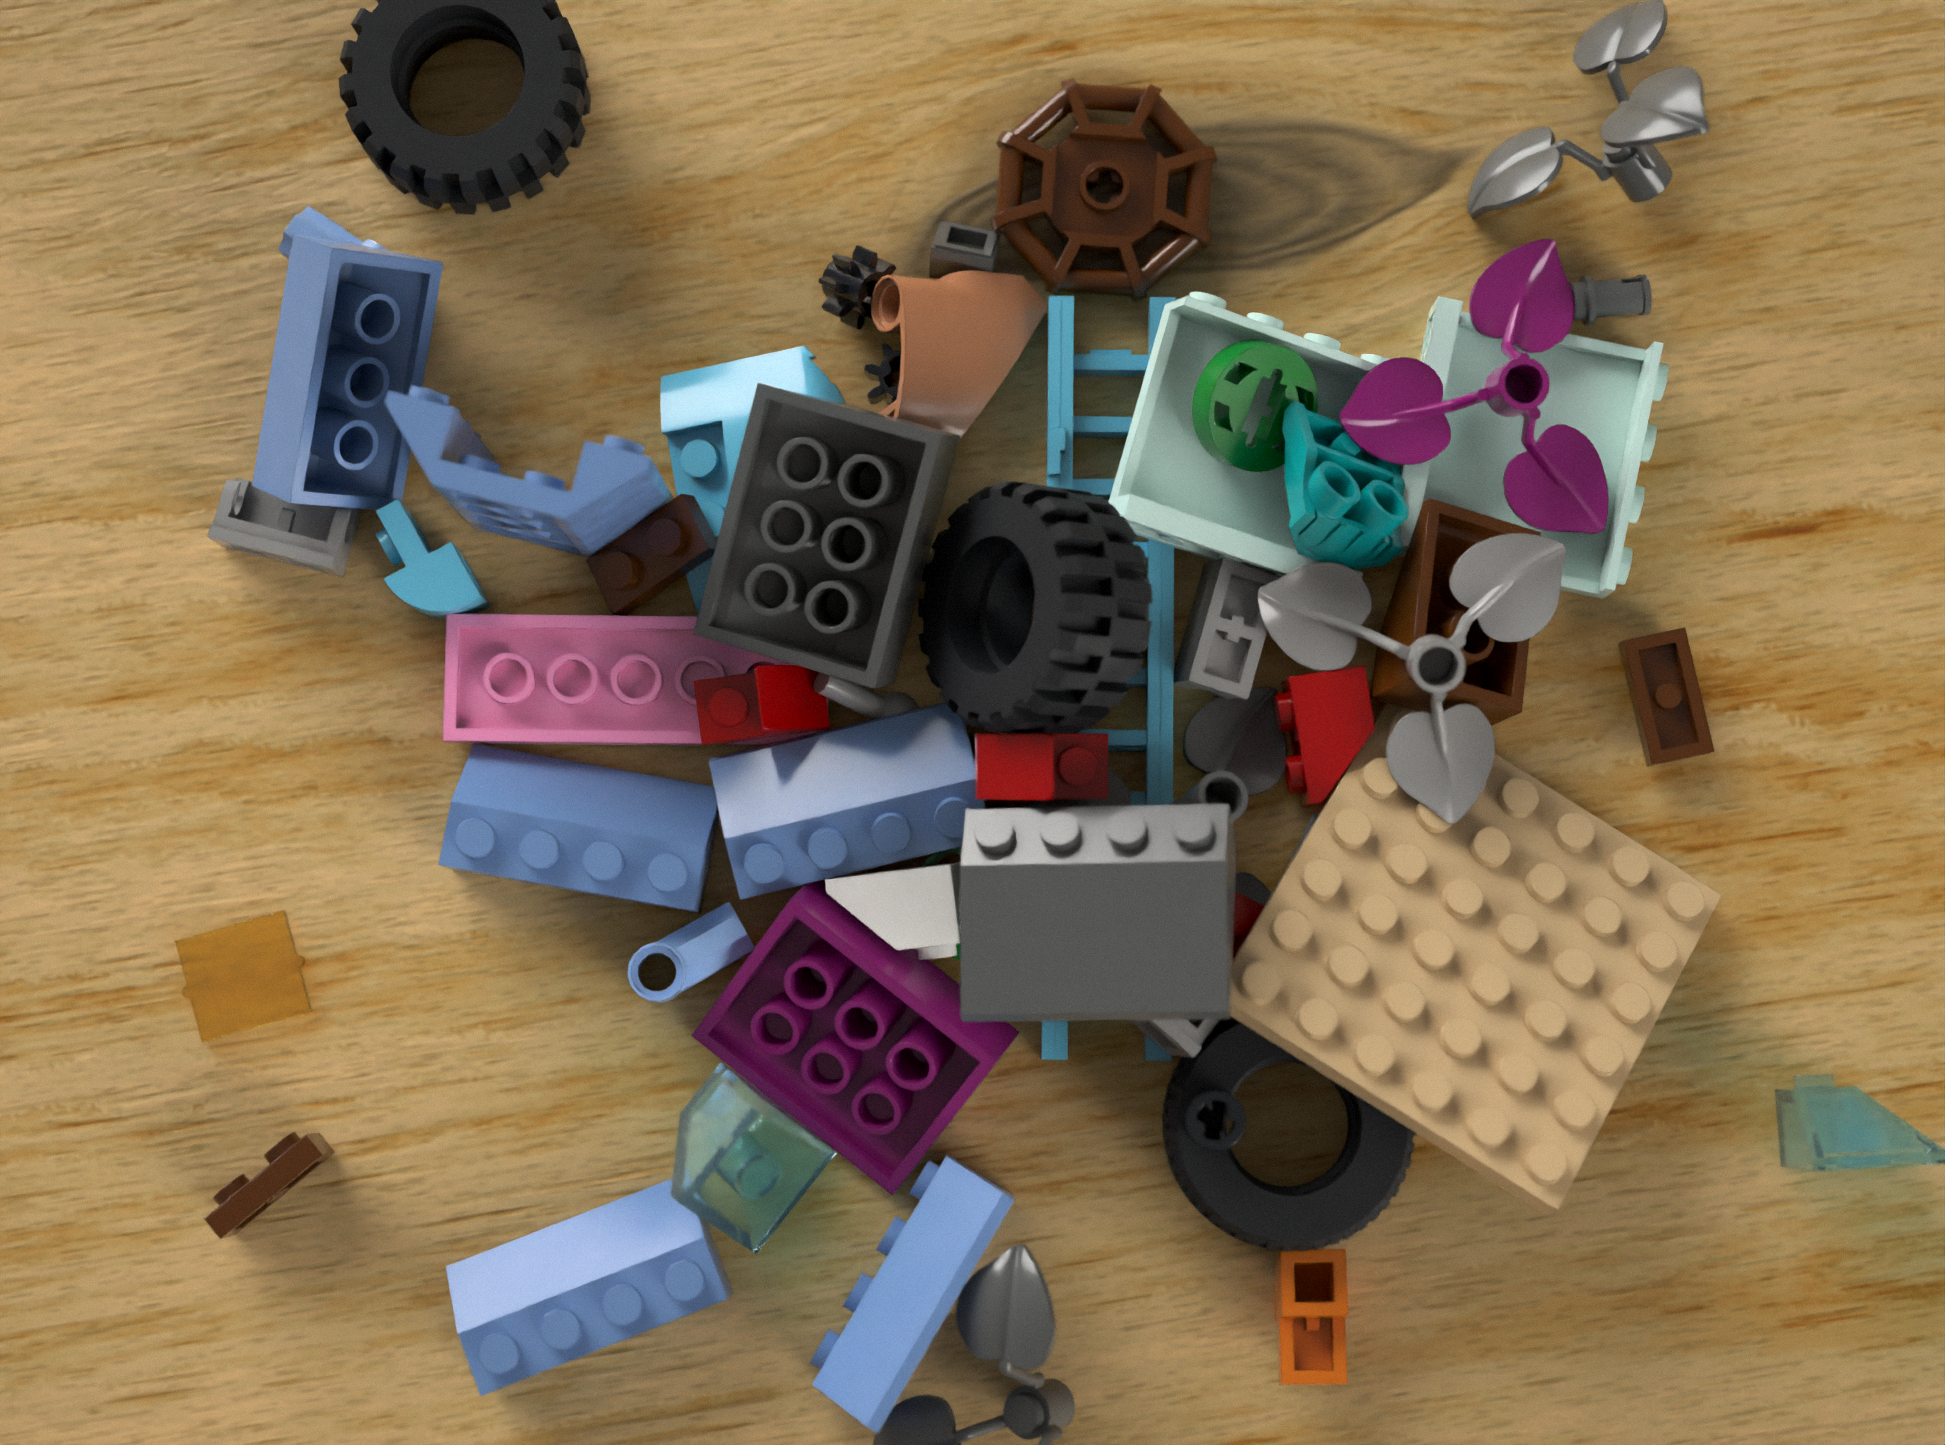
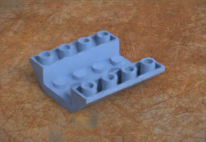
(608, 497)

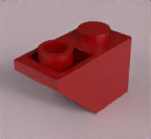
(1327, 726)

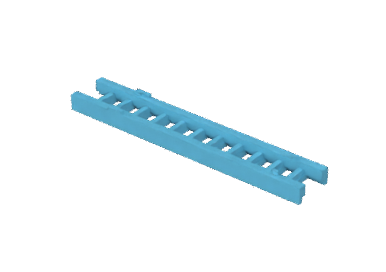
(1159, 670)

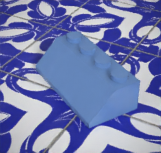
(345, 336)
(845, 798)
(582, 828)
(583, 1286)
(912, 1290)

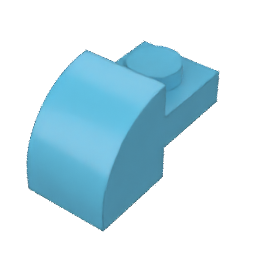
(432, 580)

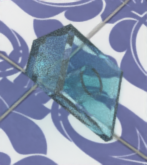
(1844, 1130)
(743, 1159)

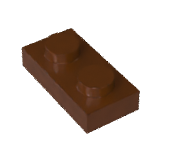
(653, 555)
(1666, 697)
(247, 1199)

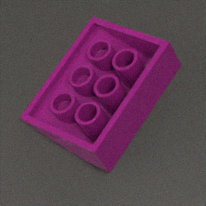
(852, 1036)

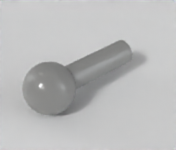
(862, 699)

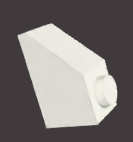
(906, 906)

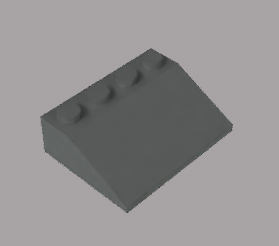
(826, 535)
(1097, 913)

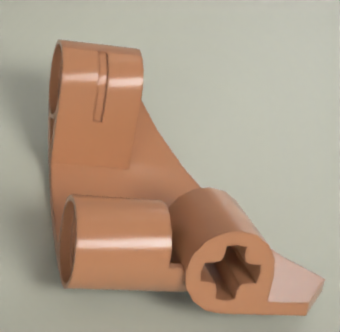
(954, 341)

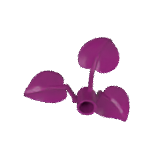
(1401, 410)

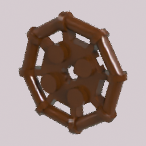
(1127, 217)

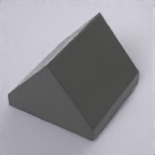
(962, 249)

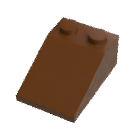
(1426, 606)

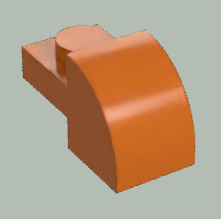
(1311, 1316)

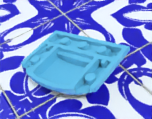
(706, 423)

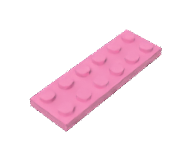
(582, 679)

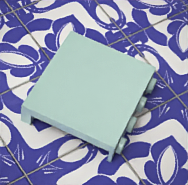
(1593, 388)
(1167, 478)

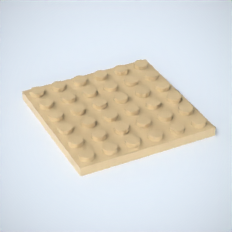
(1471, 967)

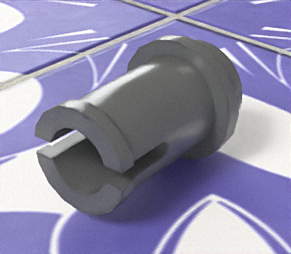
(1610, 297)

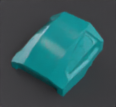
(1338, 496)

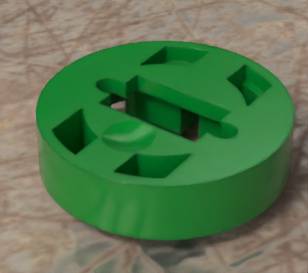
(1226, 395)

